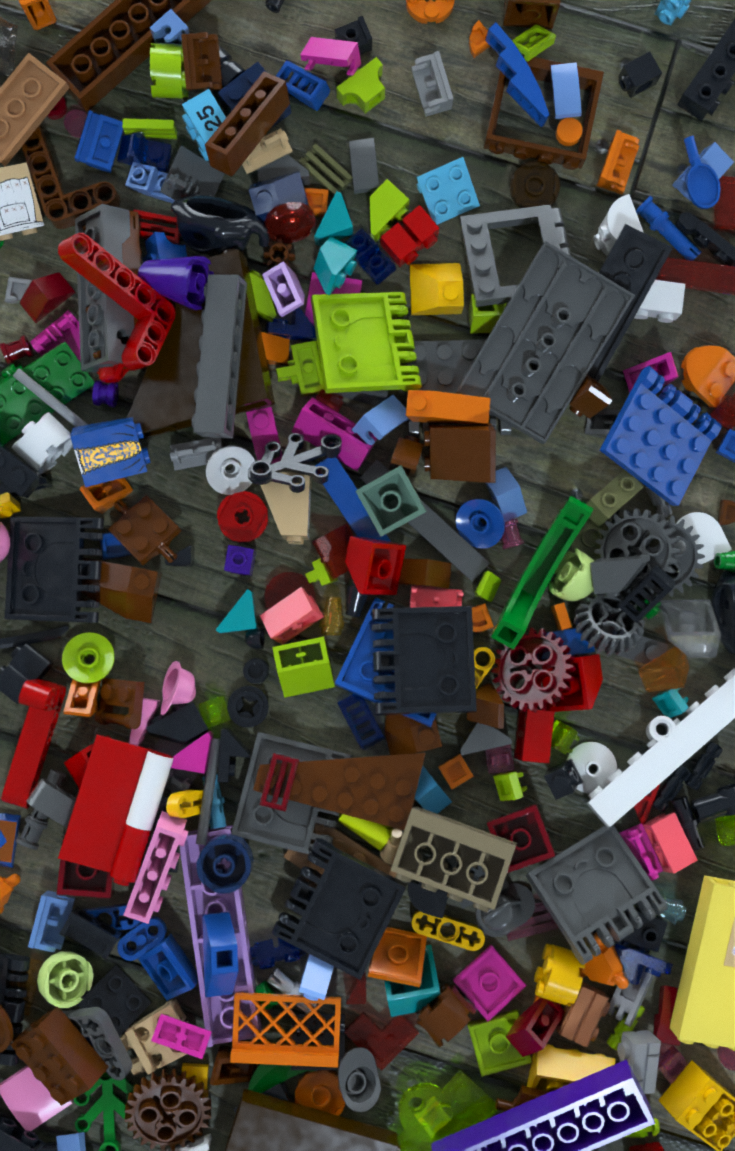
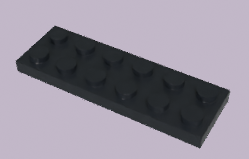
(634, 266)

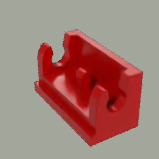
(534, 736)

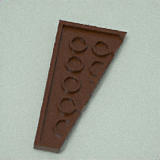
(361, 787)

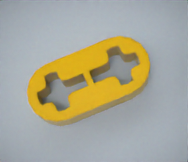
(186, 800)

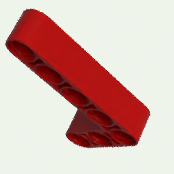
(128, 290)
(44, 705)

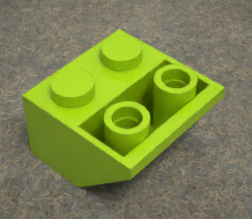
(303, 666)

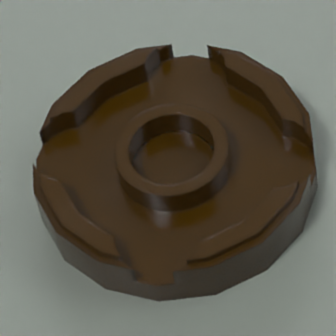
(534, 185)

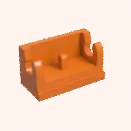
(618, 162)

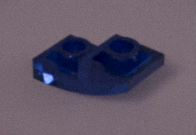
(370, 257)

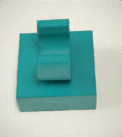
(671, 702)

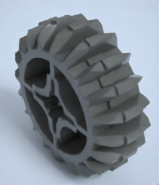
(610, 625)

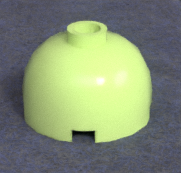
(573, 577)
(65, 979)

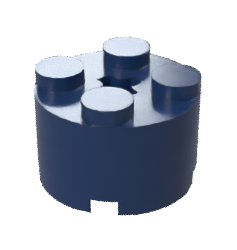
(216, 875)

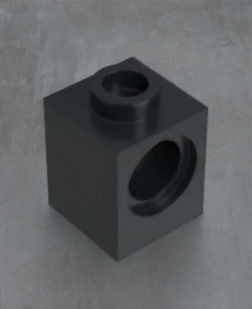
(639, 75)

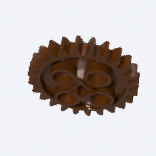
(168, 1110)

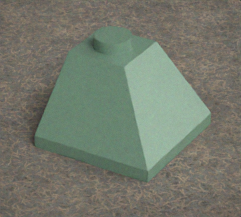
(391, 501)

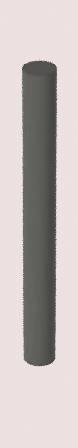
(208, 792)

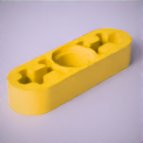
(463, 943)

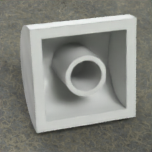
(620, 213)

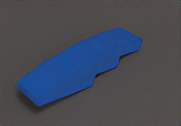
(522, 83)
(344, 495)

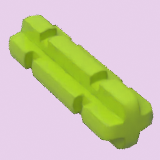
(616, 1038)

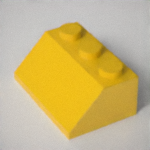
(559, 1067)

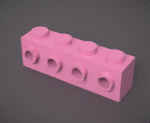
(155, 867)

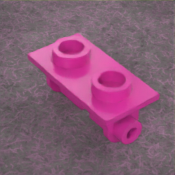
(642, 849)

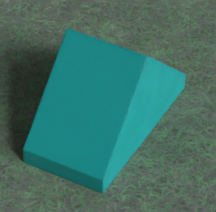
(335, 222)
(241, 616)

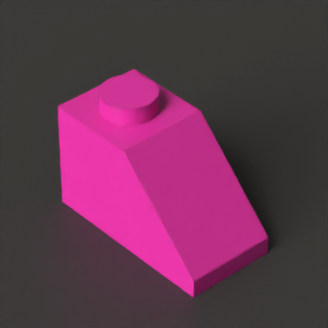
(263, 430)

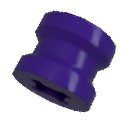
(105, 393)

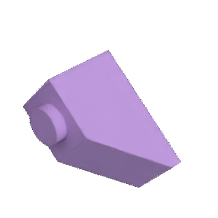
(284, 288)

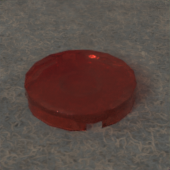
(290, 222)
(284, 585)

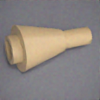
(390, 849)

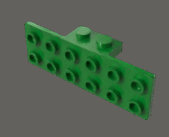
(56, 372)

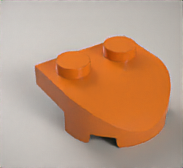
(709, 373)

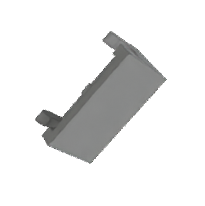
(432, 84)

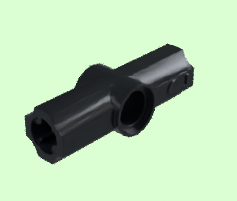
(715, 804)

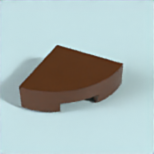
(726, 512)

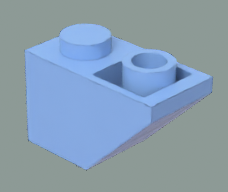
(315, 978)

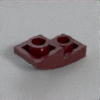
(663, 1018)

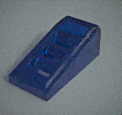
(370, 741)

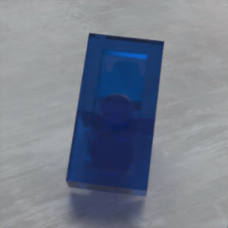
(143, 151)
(300, 327)
(634, 962)

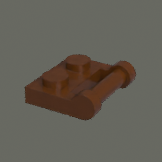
(123, 694)

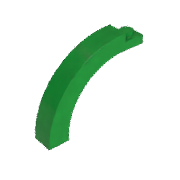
(539, 571)

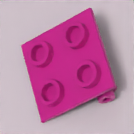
(61, 330)

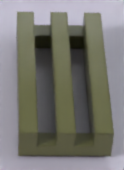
(310, 155)

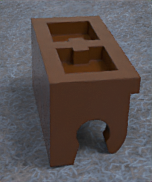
(201, 62)

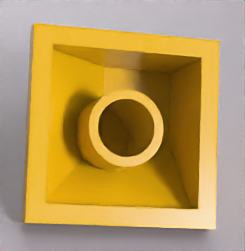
(436, 289)

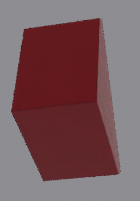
(45, 295)

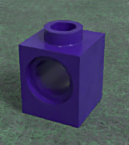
(240, 560)

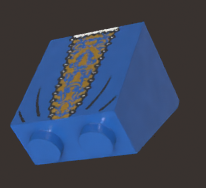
(109, 450)

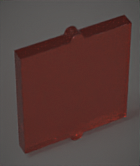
(333, 550)

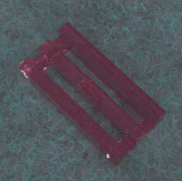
(536, 929)

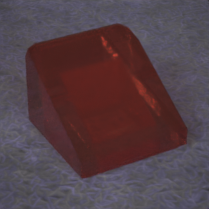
(357, 992)

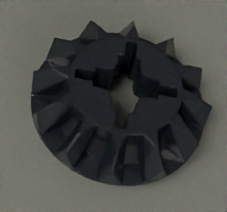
(236, 703)

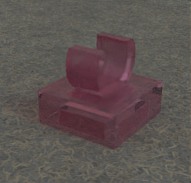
(499, 759)

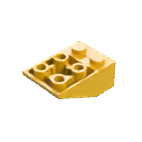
(702, 1106)

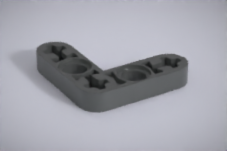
(99, 1030)

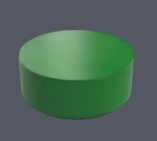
(265, 987)

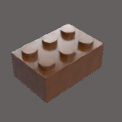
(59, 1056)

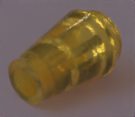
(333, 621)

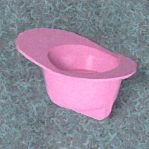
(177, 687)

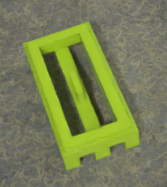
(536, 44)
(151, 128)

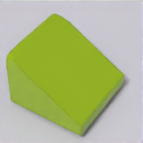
(487, 586)

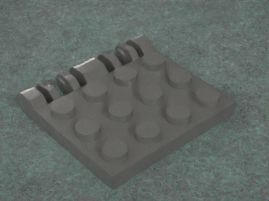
(442, 369)
(275, 827)
(592, 888)

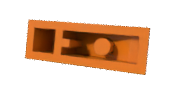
(447, 408)

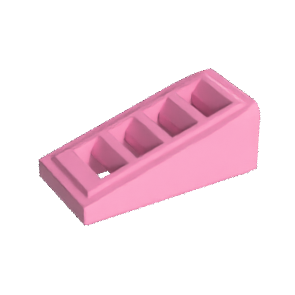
(148, 712)

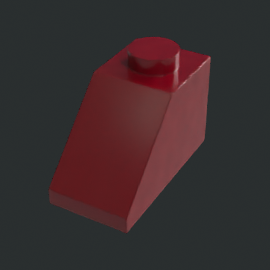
(535, 1026)

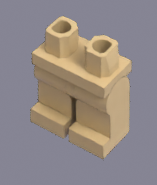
(139, 1035)

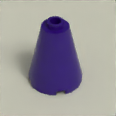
(178, 279)

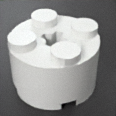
(43, 443)

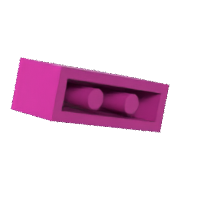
(320, 420)

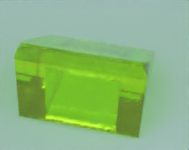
(726, 830)

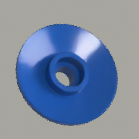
(473, 530)

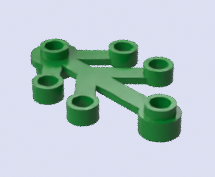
(108, 1104)

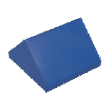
(169, 968)

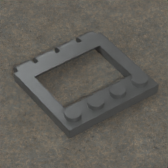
(480, 252)

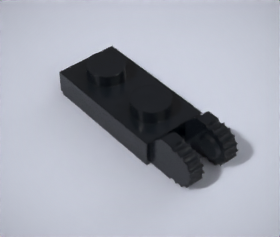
(706, 238)

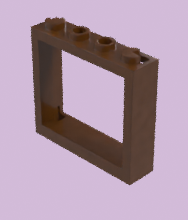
(541, 69)

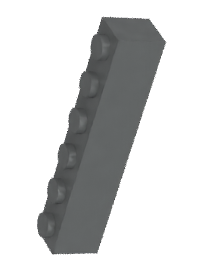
(219, 356)

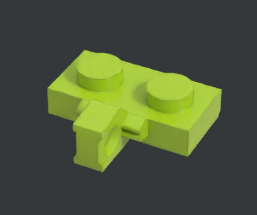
(303, 369)

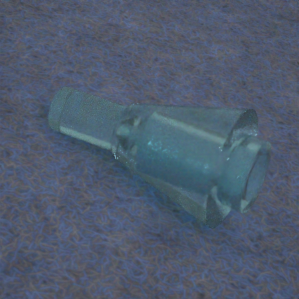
(675, 910)

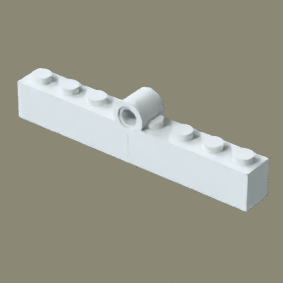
(665, 752)

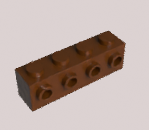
(247, 124)

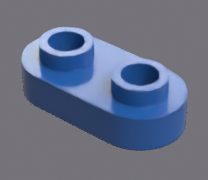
(143, 938)

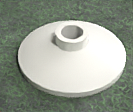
(232, 480)
(593, 753)

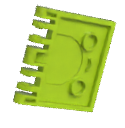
(363, 344)

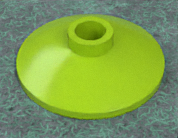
(82, 647)

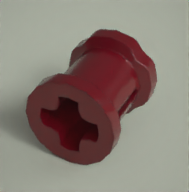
(16, 349)

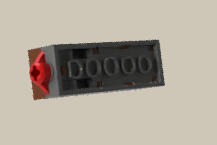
(103, 322)

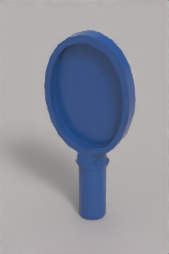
(701, 179)

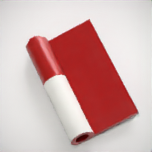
(116, 808)

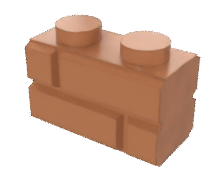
(582, 1017)

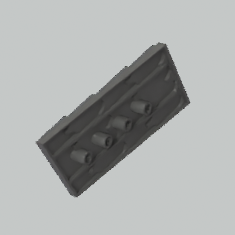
(555, 326)

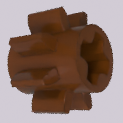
(281, 249)

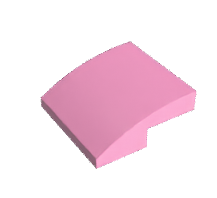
(29, 1099)

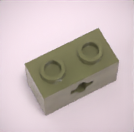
(613, 497)

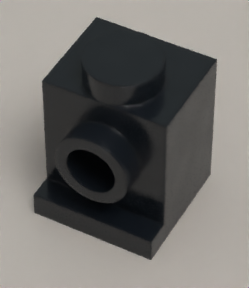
(360, 31)
(563, 779)

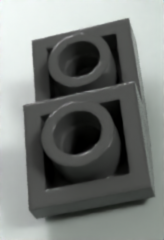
(364, 165)

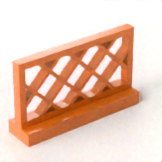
(279, 1052)

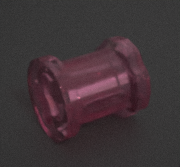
(511, 535)

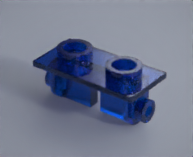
(268, 955)

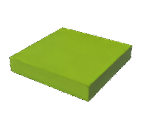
(492, 1047)

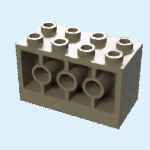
(449, 839)

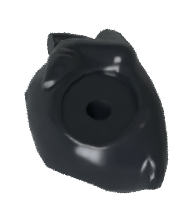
(217, 224)
(724, 609)

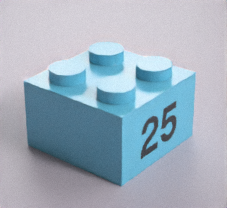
(202, 119)

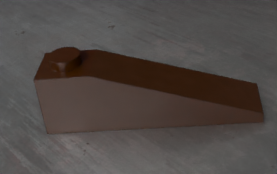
(126, 590)
(410, 736)

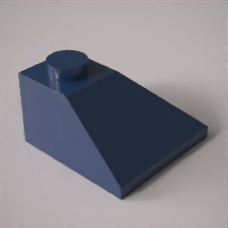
(275, 192)

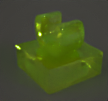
(214, 711)
(563, 737)

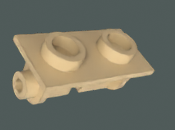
(268, 150)

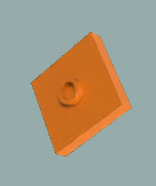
(399, 957)

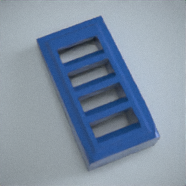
(316, 92)

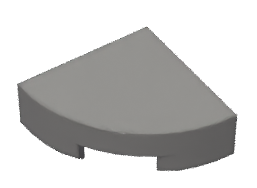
(16, 289)

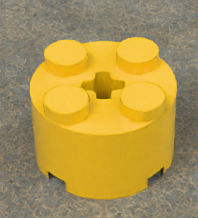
(559, 976)

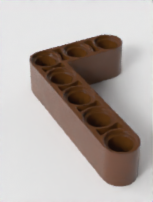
(58, 199)

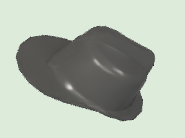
(512, 910)
(359, 1079)

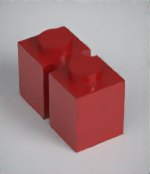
(406, 240)

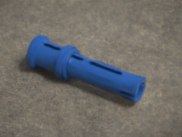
(659, 221)

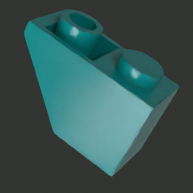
(334, 264)

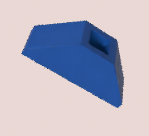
(219, 954)

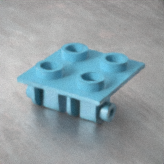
(448, 191)

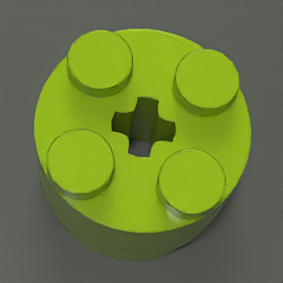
(167, 71)

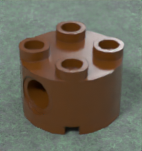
(445, 1015)

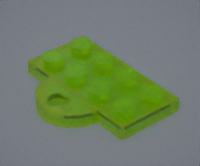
(441, 1112)

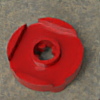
(248, 530)

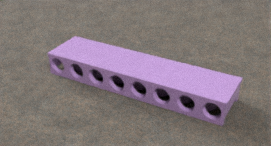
(218, 1010)

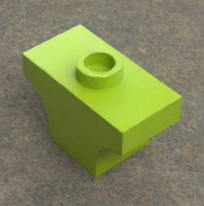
(363, 87)

